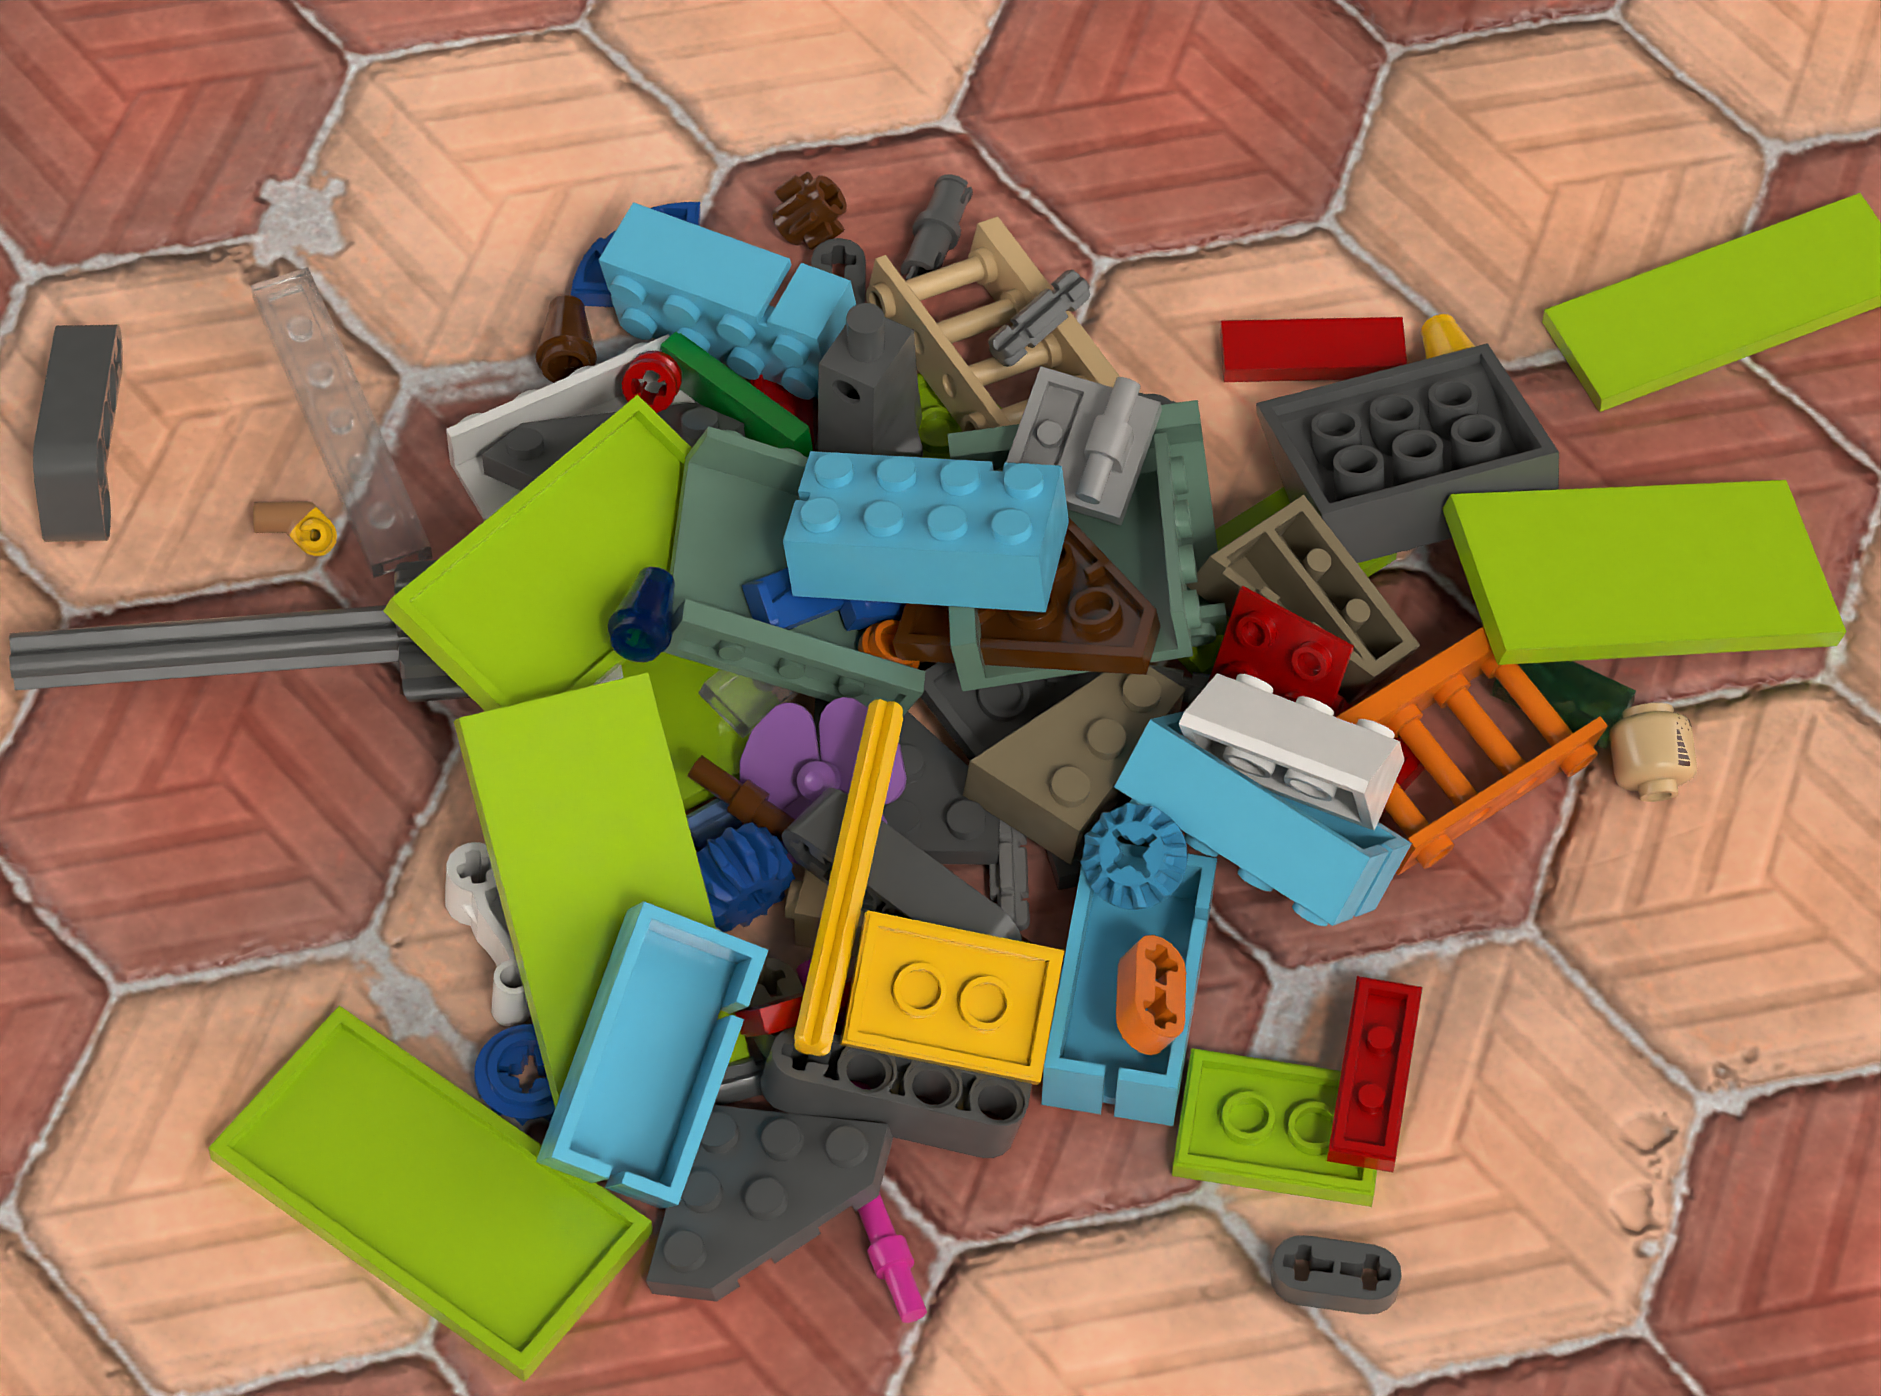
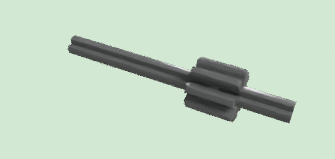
(231, 647)

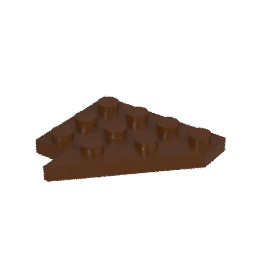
(1090, 622)

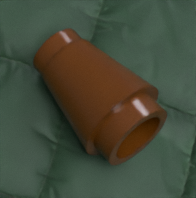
(565, 339)

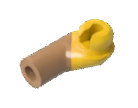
(300, 521)

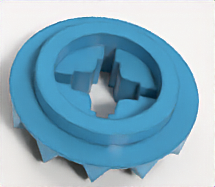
(1164, 859)

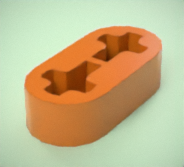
(1164, 999)

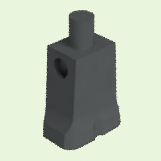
(870, 388)

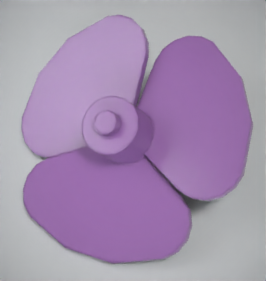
(786, 758)

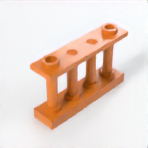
(1446, 682)

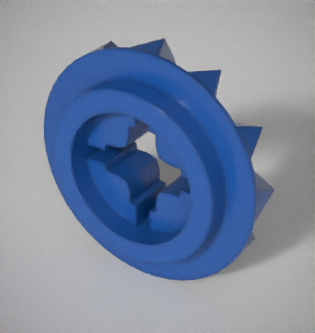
(507, 1056)

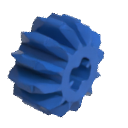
(744, 874)

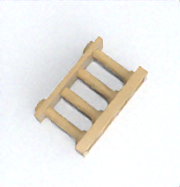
(1012, 282)

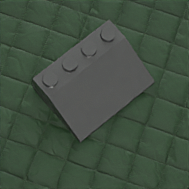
(1397, 442)

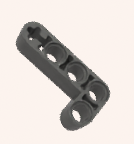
(77, 432)
(901, 875)
(799, 1086)

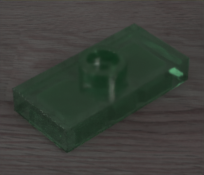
(1576, 694)

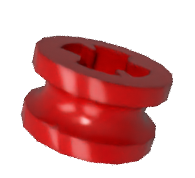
(665, 367)

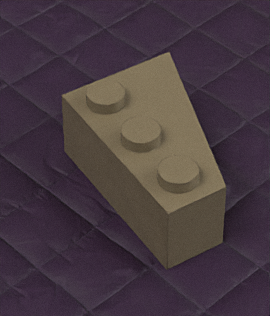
(1309, 572)
(1064, 764)

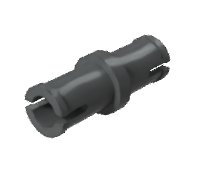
(937, 227)

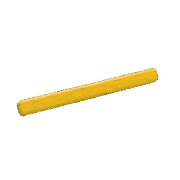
(848, 878)

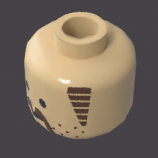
(1653, 751)

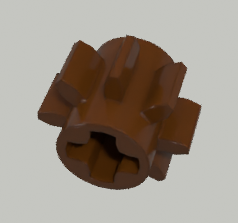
(809, 210)

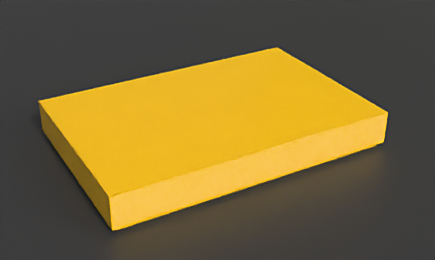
(952, 997)

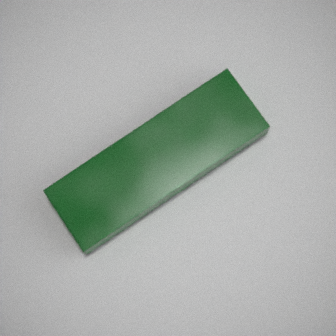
(726, 392)

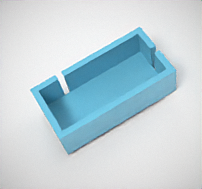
(719, 294)
(926, 531)
(1280, 844)
(1085, 1052)
(652, 1056)

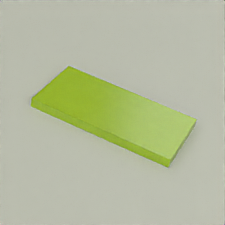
(1642, 571)
(532, 588)
(577, 833)
(430, 1192)

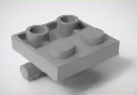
(1093, 434)

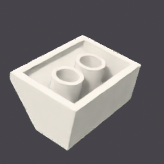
(1297, 747)

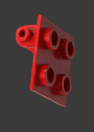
(1282, 651)

